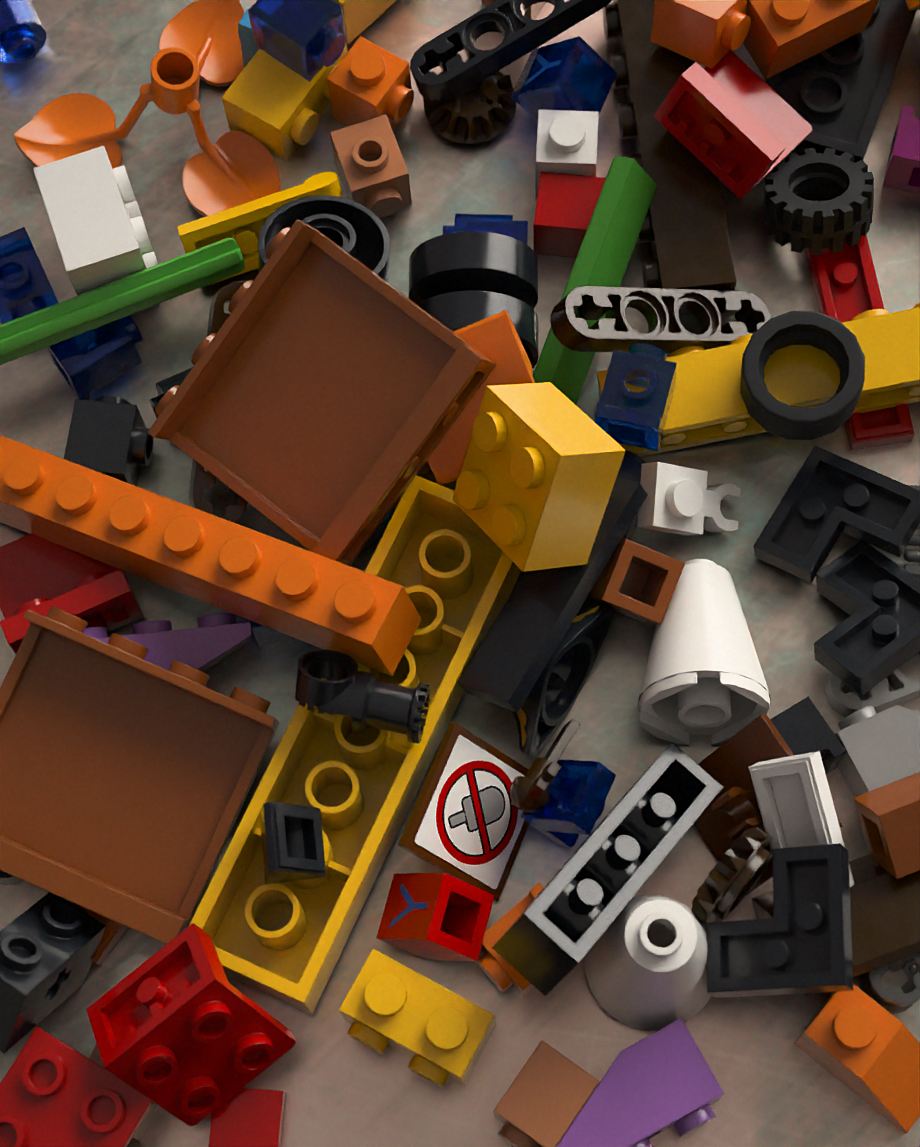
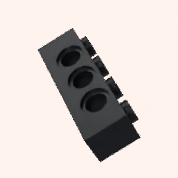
(607, 870)

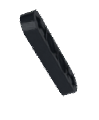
(504, 17)

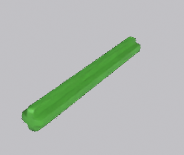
(119, 299)

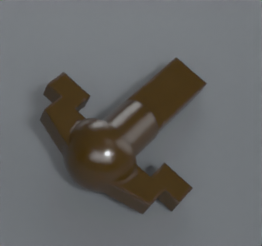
(530, 791)

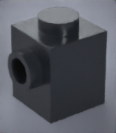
(109, 438)

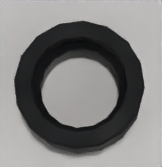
(802, 329)

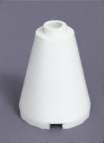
(702, 662)
(648, 983)

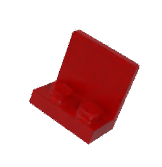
(732, 122)
(47, 575)
(185, 1030)
(65, 1099)

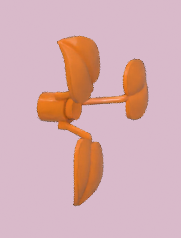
(193, 45)

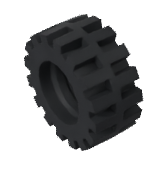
(843, 207)

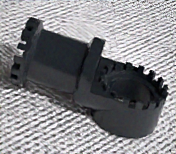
(360, 695)

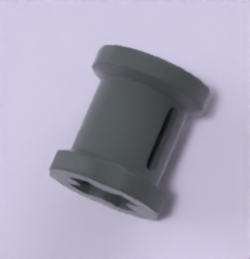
(894, 998)

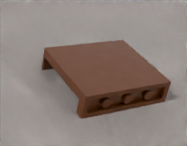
(321, 394)
(120, 773)

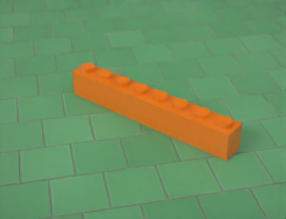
(207, 557)

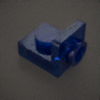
(574, 801)

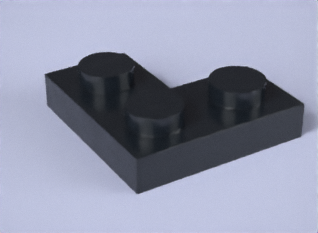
(834, 498)
(882, 620)
(805, 942)

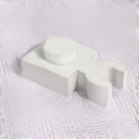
(682, 500)

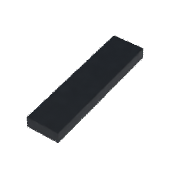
(543, 610)

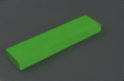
(599, 262)

